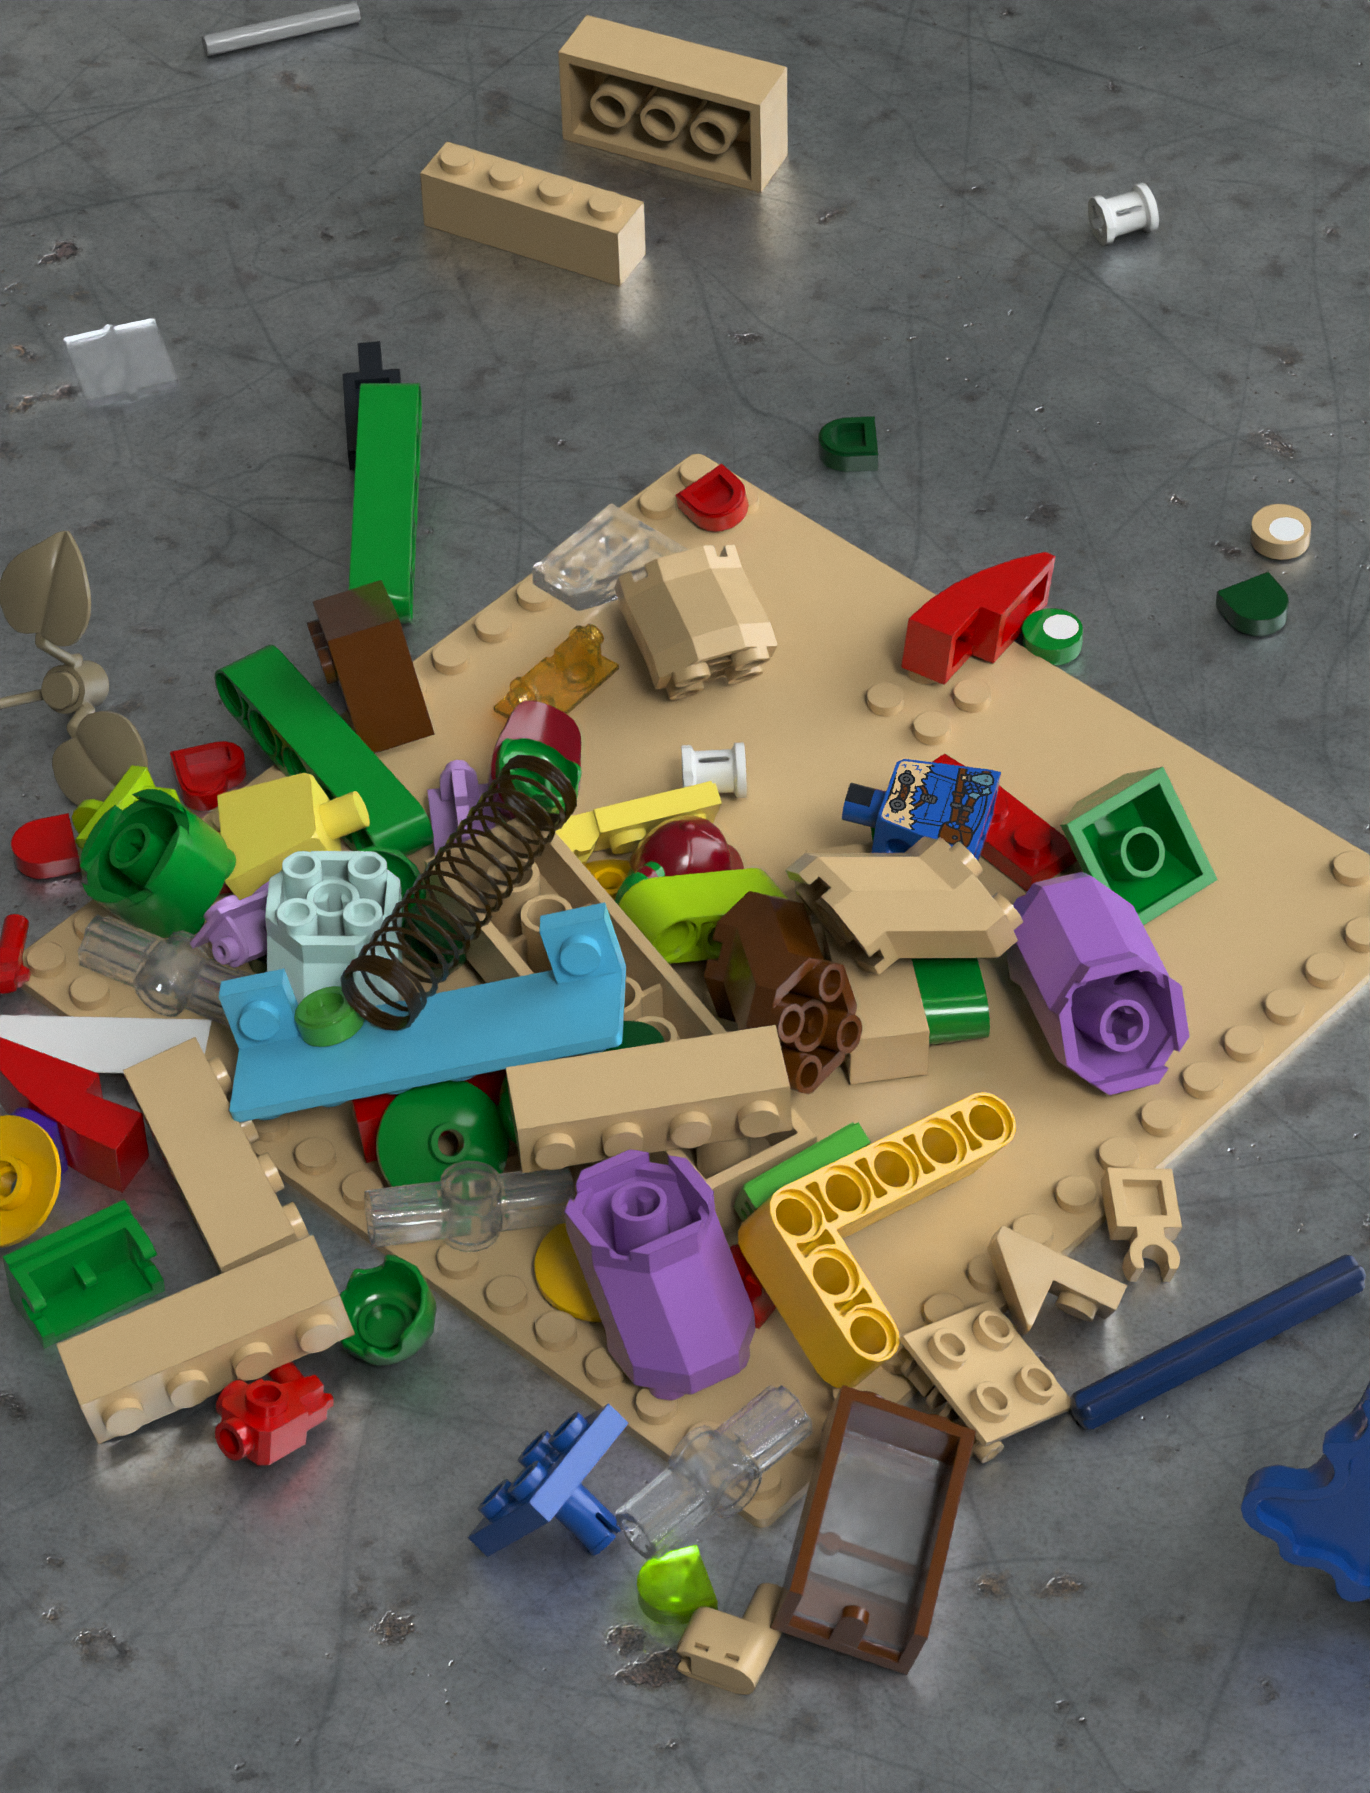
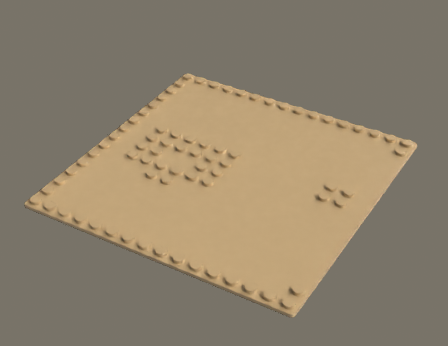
(1255, 951)

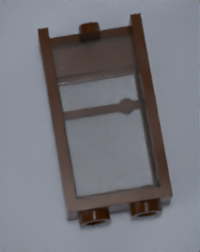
(875, 1530)

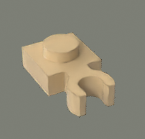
(1145, 1211)

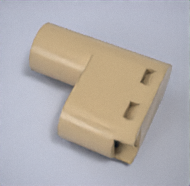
(728, 1648)

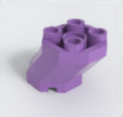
(1096, 983)
(660, 1273)

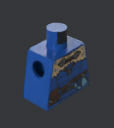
(926, 802)

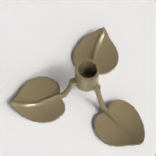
(50, 595)

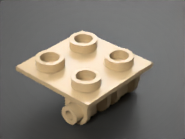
(984, 1375)

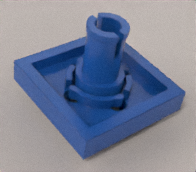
(553, 1487)

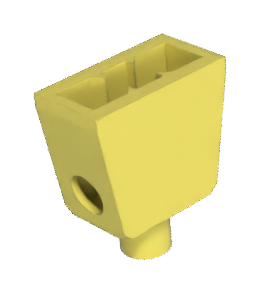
(280, 818)

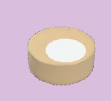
(1280, 531)

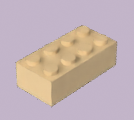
(674, 103)

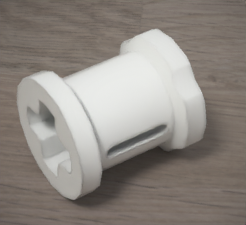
(1104, 212)
(721, 767)

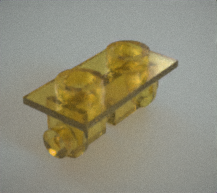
(566, 676)

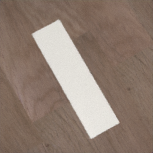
(102, 1042)

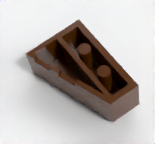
(369, 657)

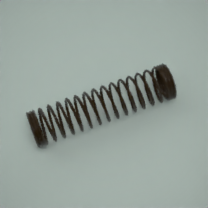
(395, 972)

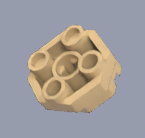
(696, 620)
(906, 903)

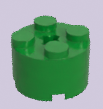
(156, 864)

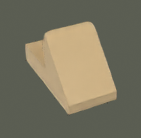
(1032, 1270)

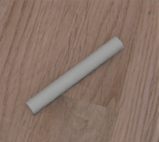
(281, 28)

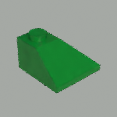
(1139, 842)

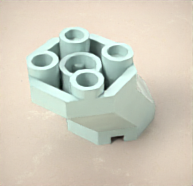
(325, 913)

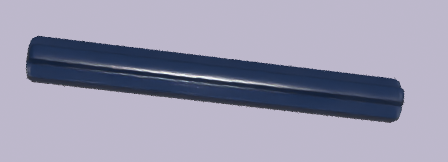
(1217, 1342)

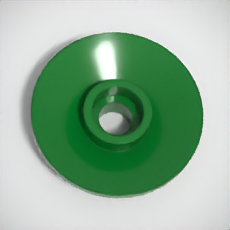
(416, 1118)

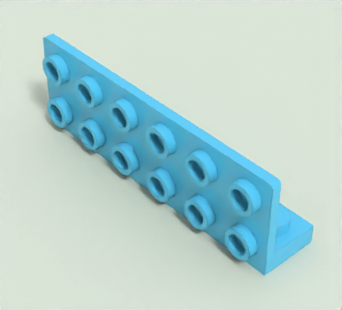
(454, 1037)

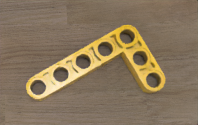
(800, 1230)

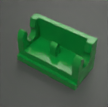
(83, 1274)

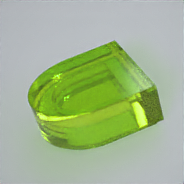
(675, 1587)

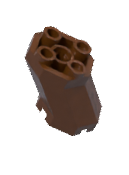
(777, 977)

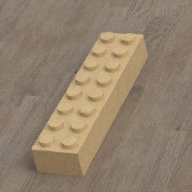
(653, 990)

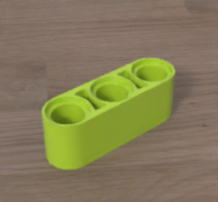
(683, 910)

